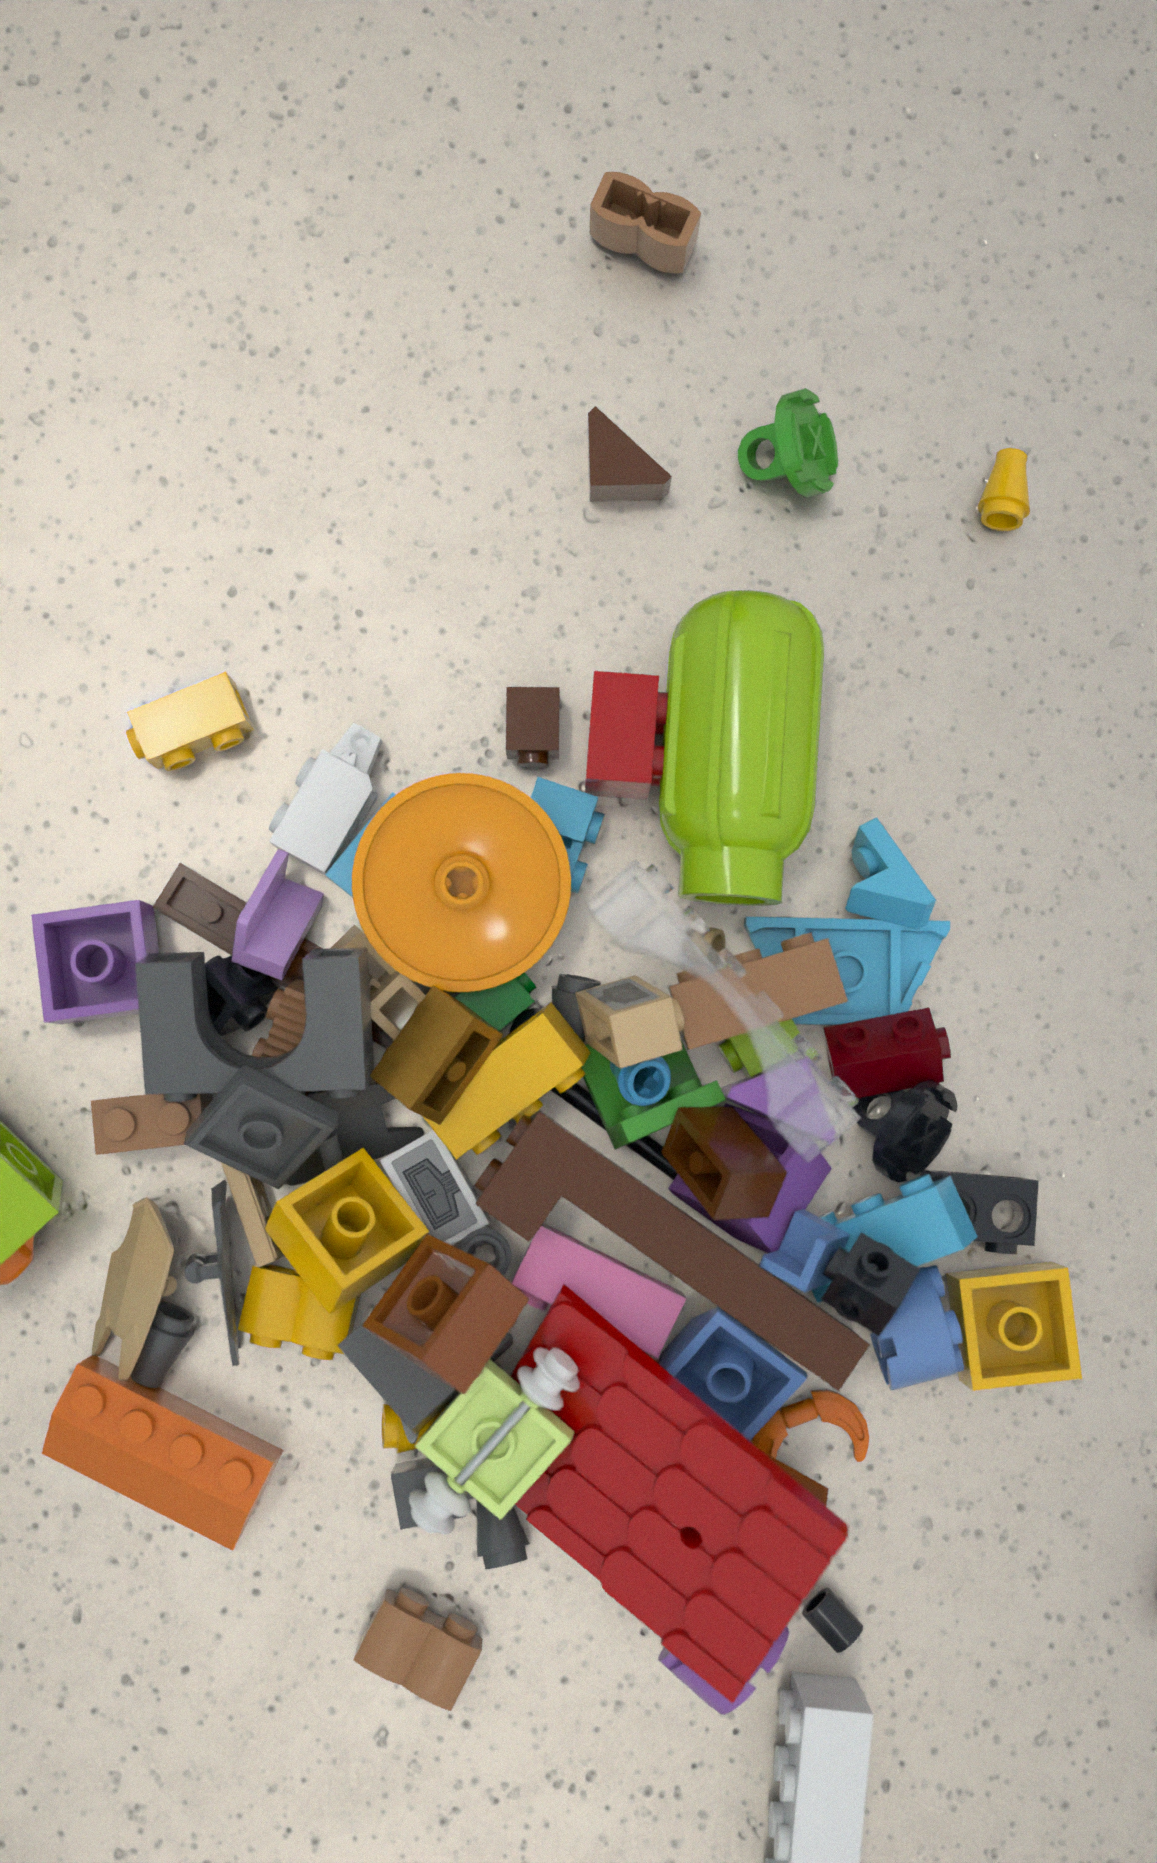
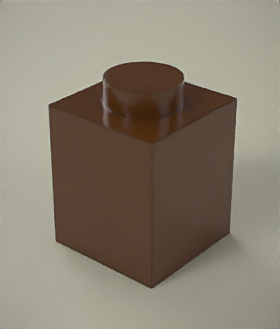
(532, 725)

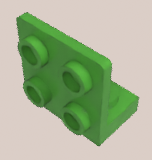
(632, 1122)

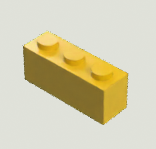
(515, 1075)

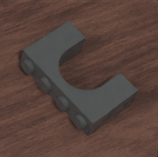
(189, 1056)

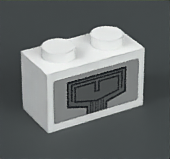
(436, 1188)

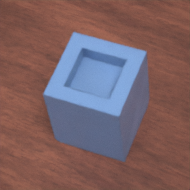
(805, 1251)

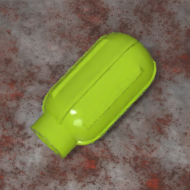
(741, 744)

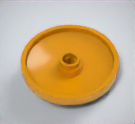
(461, 882)

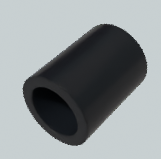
(832, 1620)

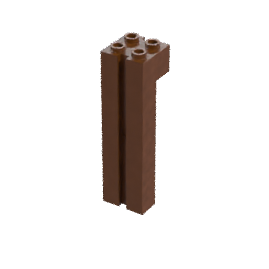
(556, 1164)

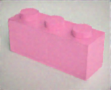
(623, 1295)

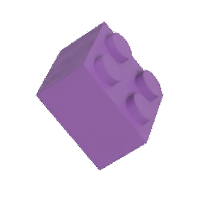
(90, 959)

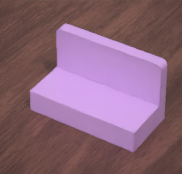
(275, 921)

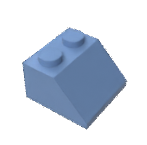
(732, 1370)

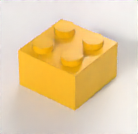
(345, 1230)
(1015, 1325)

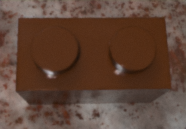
(723, 1163)

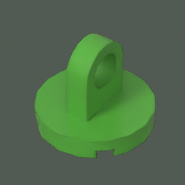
(802, 446)

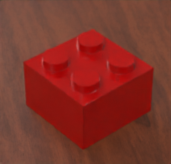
(622, 735)

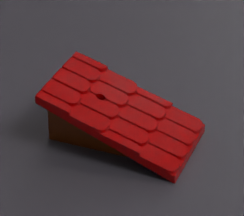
(675, 1504)

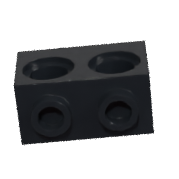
(981, 1194)

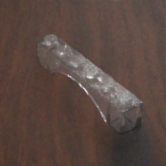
(798, 1096)

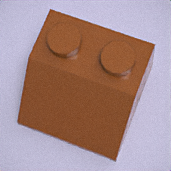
(446, 1312)

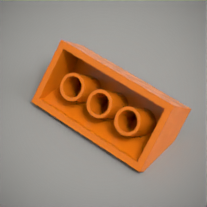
(160, 1451)

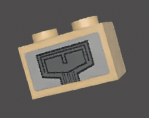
(630, 1021)

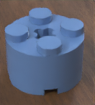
(920, 1337)

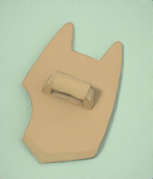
(135, 1284)

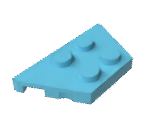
(875, 958)

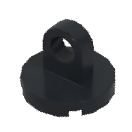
(911, 1130)

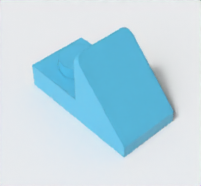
(892, 885)

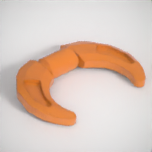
(830, 1407)

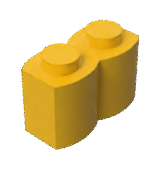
(285, 1309)

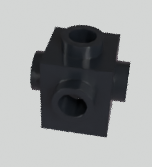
(236, 995)
(868, 1283)

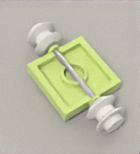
(494, 1440)

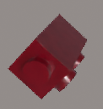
(887, 1052)

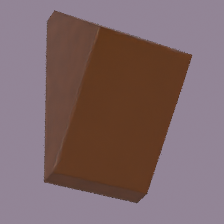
(619, 466)

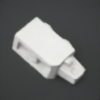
(330, 801)

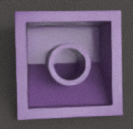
(796, 1192)

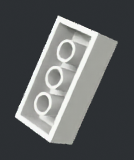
(821, 1771)

